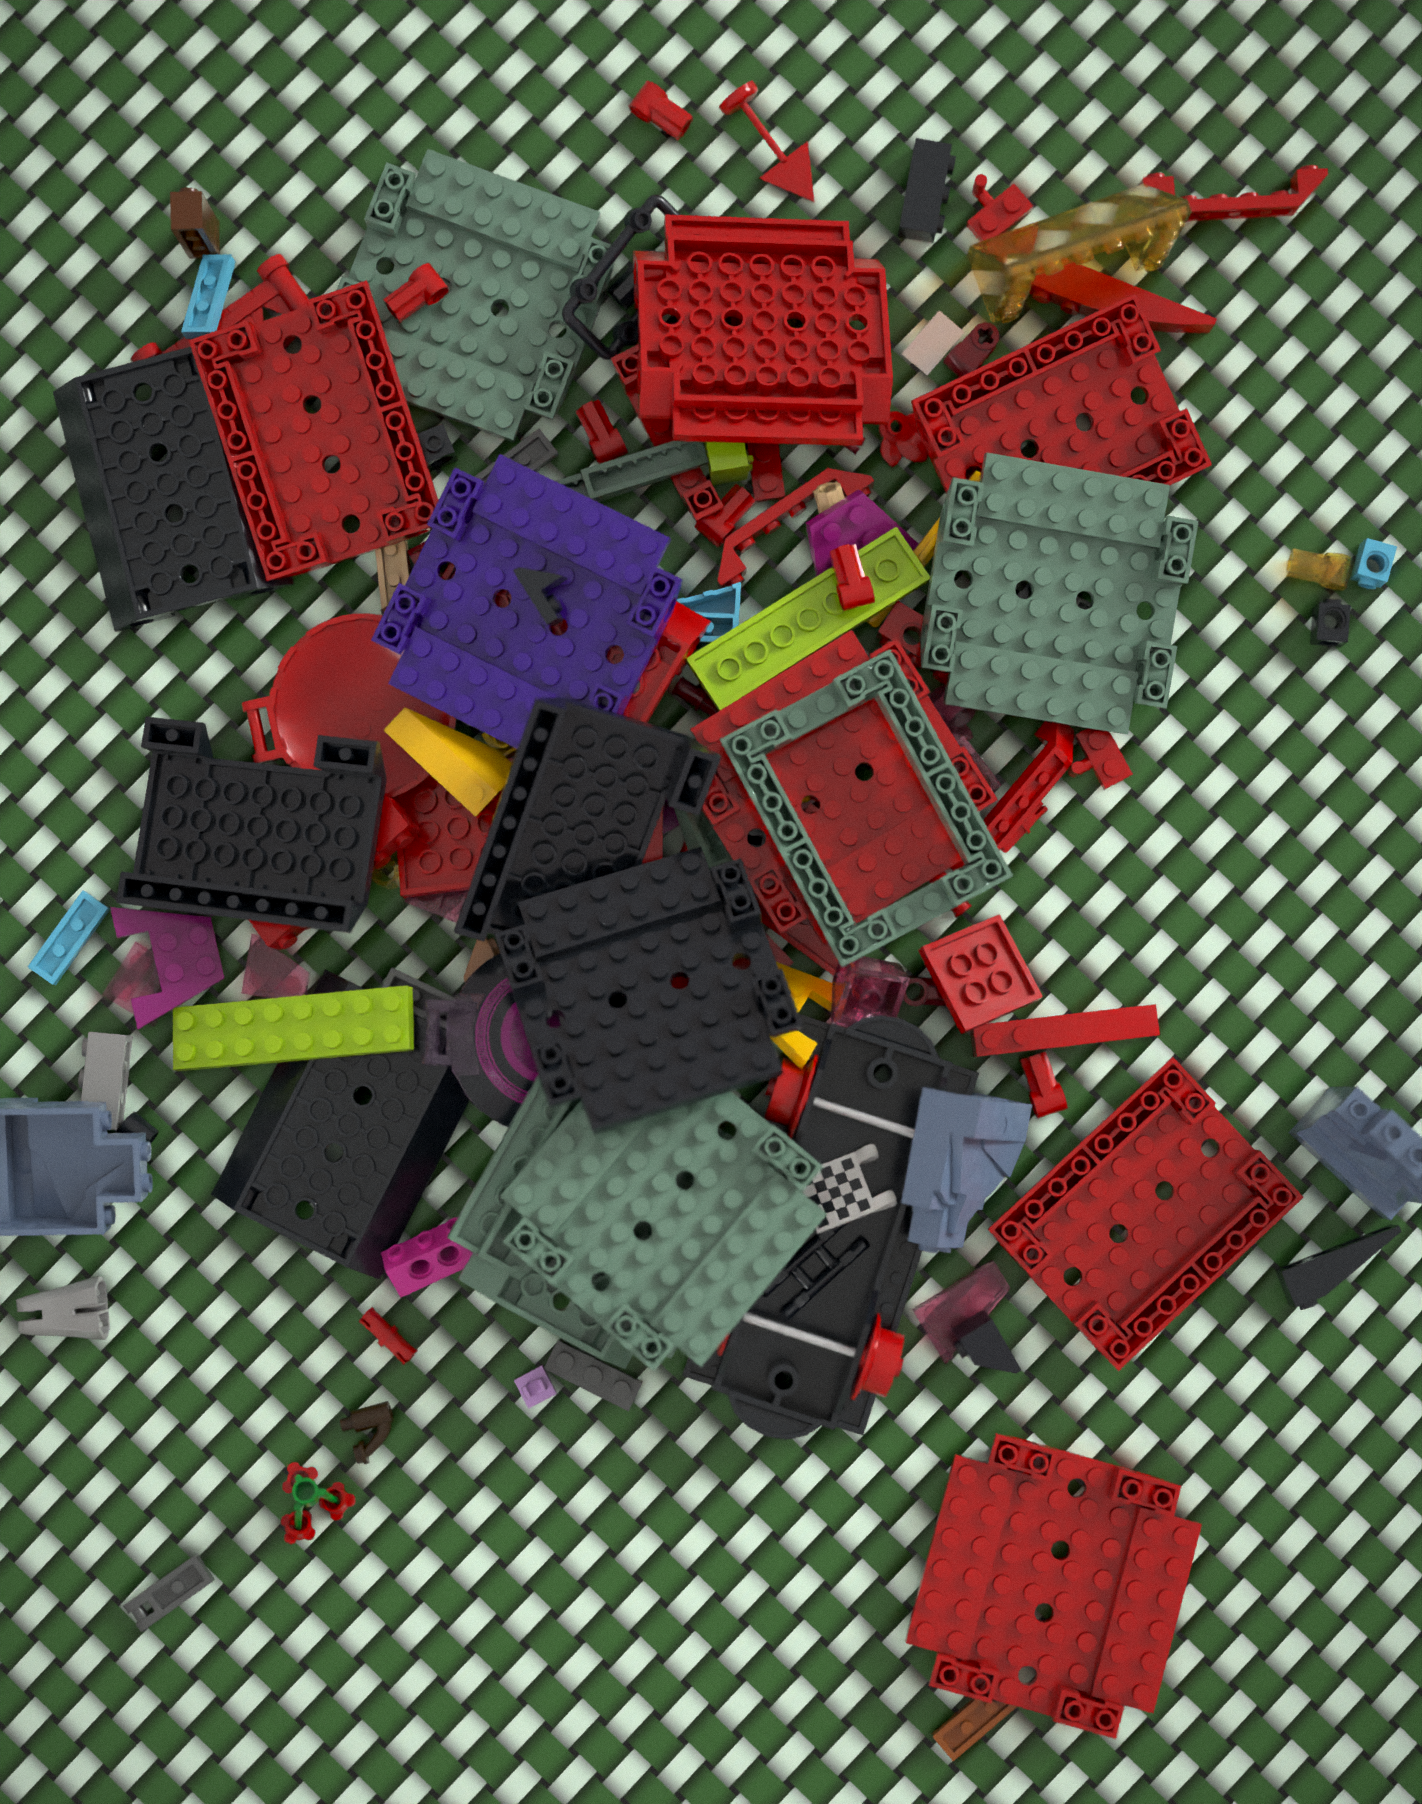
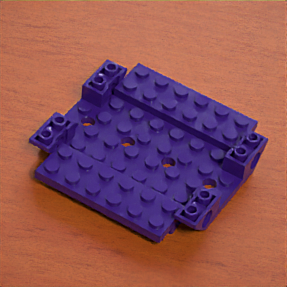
(494, 660)

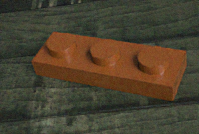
(969, 1725)

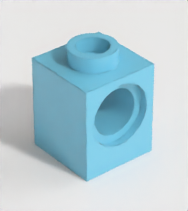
(1379, 552)

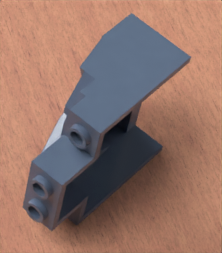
(1364, 1148)
(958, 1160)
(66, 1167)

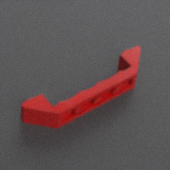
(1249, 204)
(692, 486)
(732, 567)
(1032, 783)

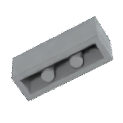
(106, 1072)

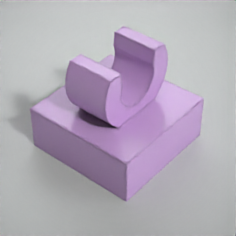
(535, 1386)

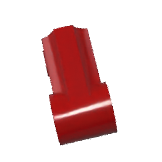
(653, 106)
(422, 288)
(604, 439)
(722, 523)
(853, 586)
(1045, 1093)

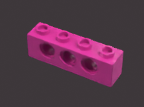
(424, 1259)

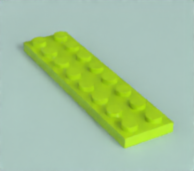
(803, 622)
(293, 1028)

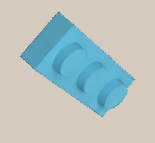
(208, 295)
(69, 937)

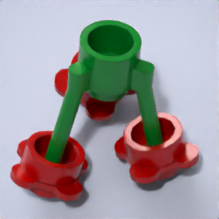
(307, 1494)

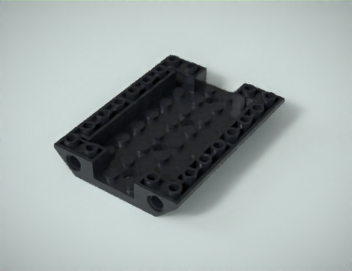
(130, 494)
(385, 1144)

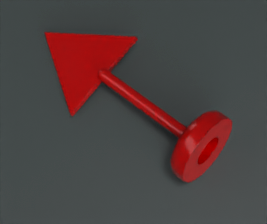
(793, 171)

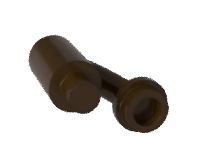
(366, 1418)

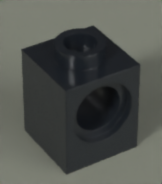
(437, 447)
(1321, 633)

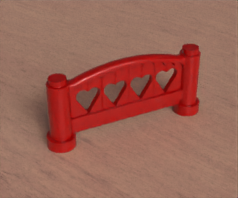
(277, 293)

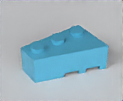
(719, 607)

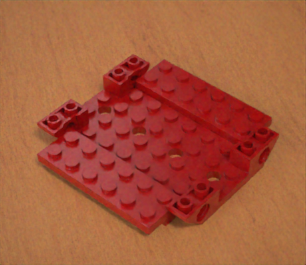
(762, 375)
(870, 834)
(1109, 1596)

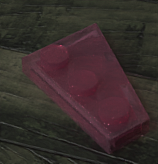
(959, 1302)

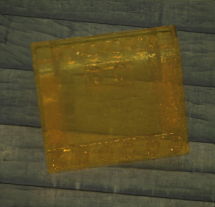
(1138, 217)

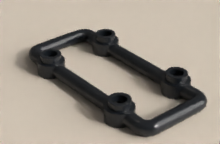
(585, 290)

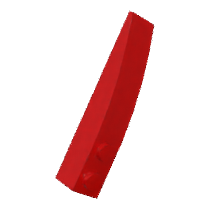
(1088, 291)
(1065, 1030)

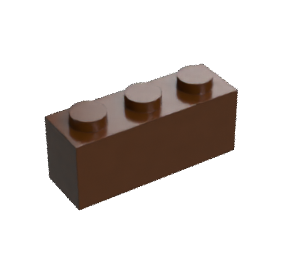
(194, 223)

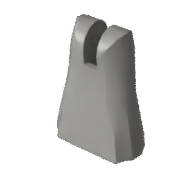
(68, 1311)

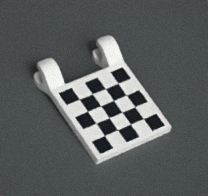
(844, 1192)

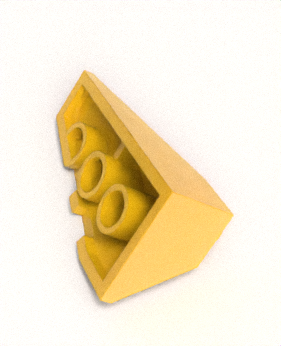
(458, 762)

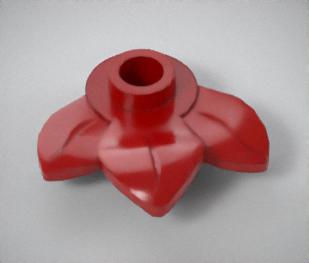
(903, 443)

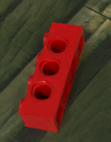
(896, 624)

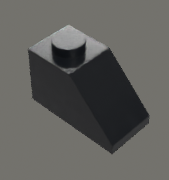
(983, 1344)

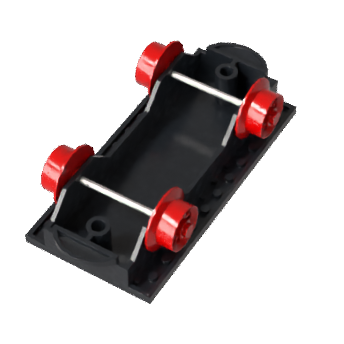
(844, 1339)

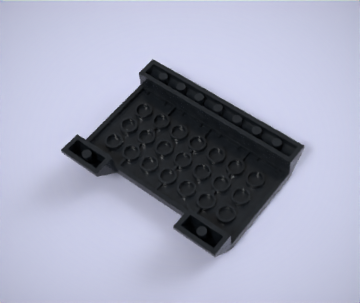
(579, 806)
(256, 834)

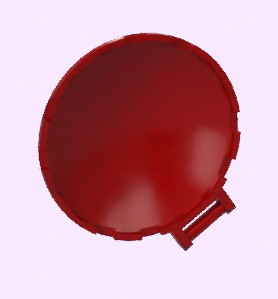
(326, 688)

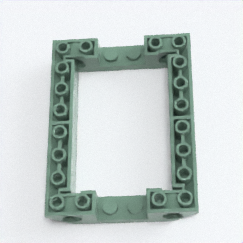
(885, 682)

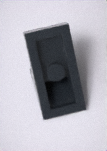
(537, 586)

